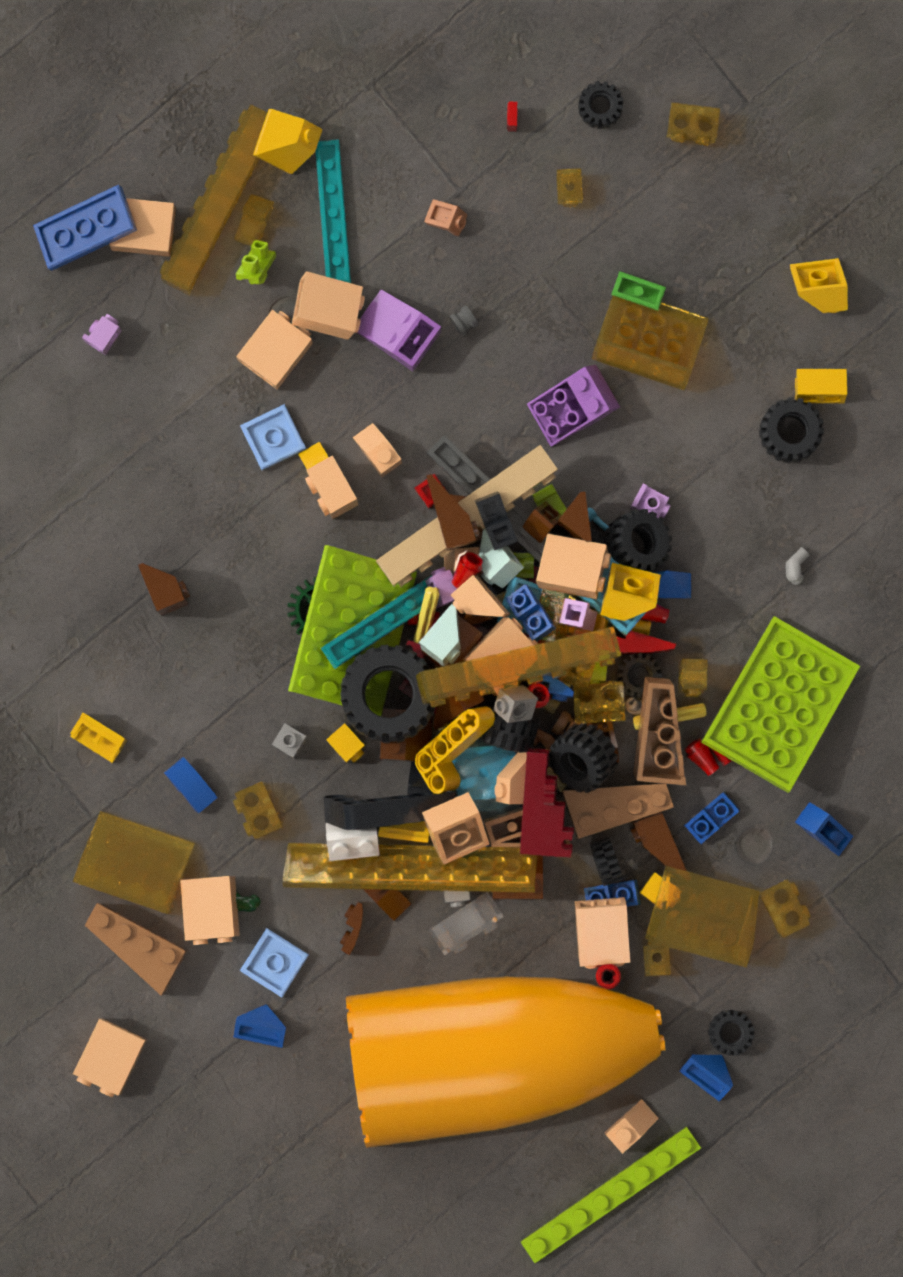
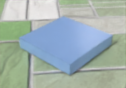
(273, 437)
(274, 962)

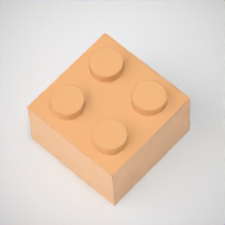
(332, 487)
(455, 828)

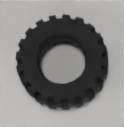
(355, 705)

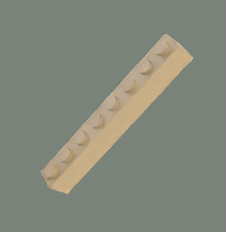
(428, 542)

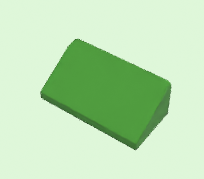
(638, 291)

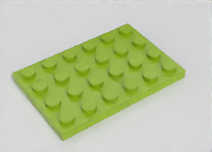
(344, 594)
(780, 704)

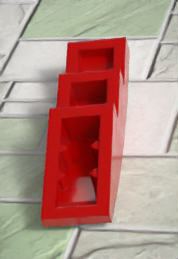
(641, 643)

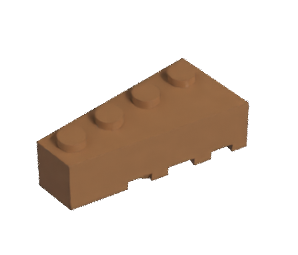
(658, 740)
(614, 806)
(141, 949)

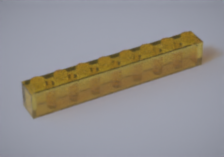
(216, 205)
(517, 666)

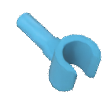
(593, 516)

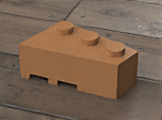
(506, 829)

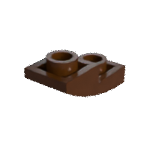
(355, 919)

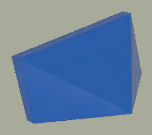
(674, 584)
(261, 1027)
(709, 1074)

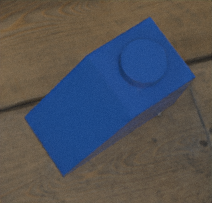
(824, 828)

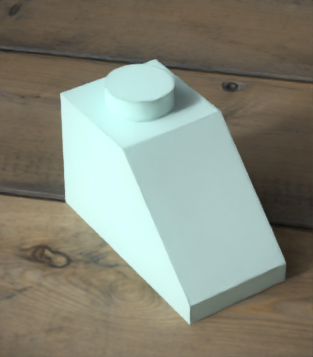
(499, 565)
(443, 639)

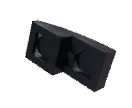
(496, 520)

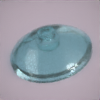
(468, 765)

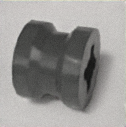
(463, 320)

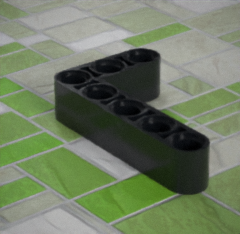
(379, 812)

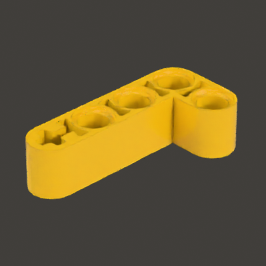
(437, 756)

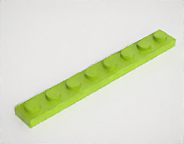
(610, 1194)

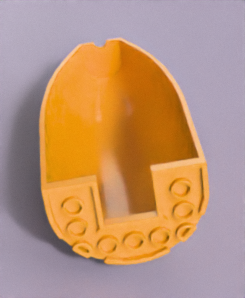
(490, 1053)

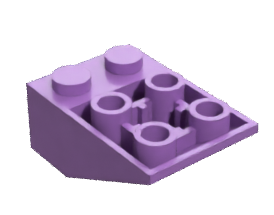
(398, 329)
(573, 404)

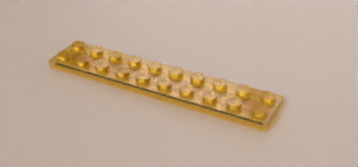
(411, 869)

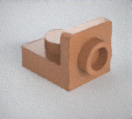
(446, 217)

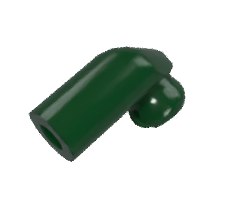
(247, 904)

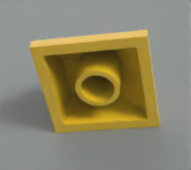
(286, 141)
(821, 284)
(629, 592)

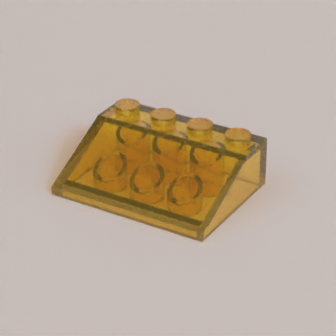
(650, 341)
(134, 862)
(704, 916)

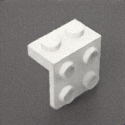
(351, 843)

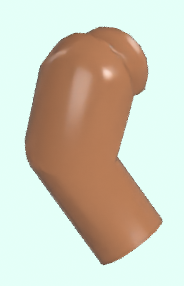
(545, 738)

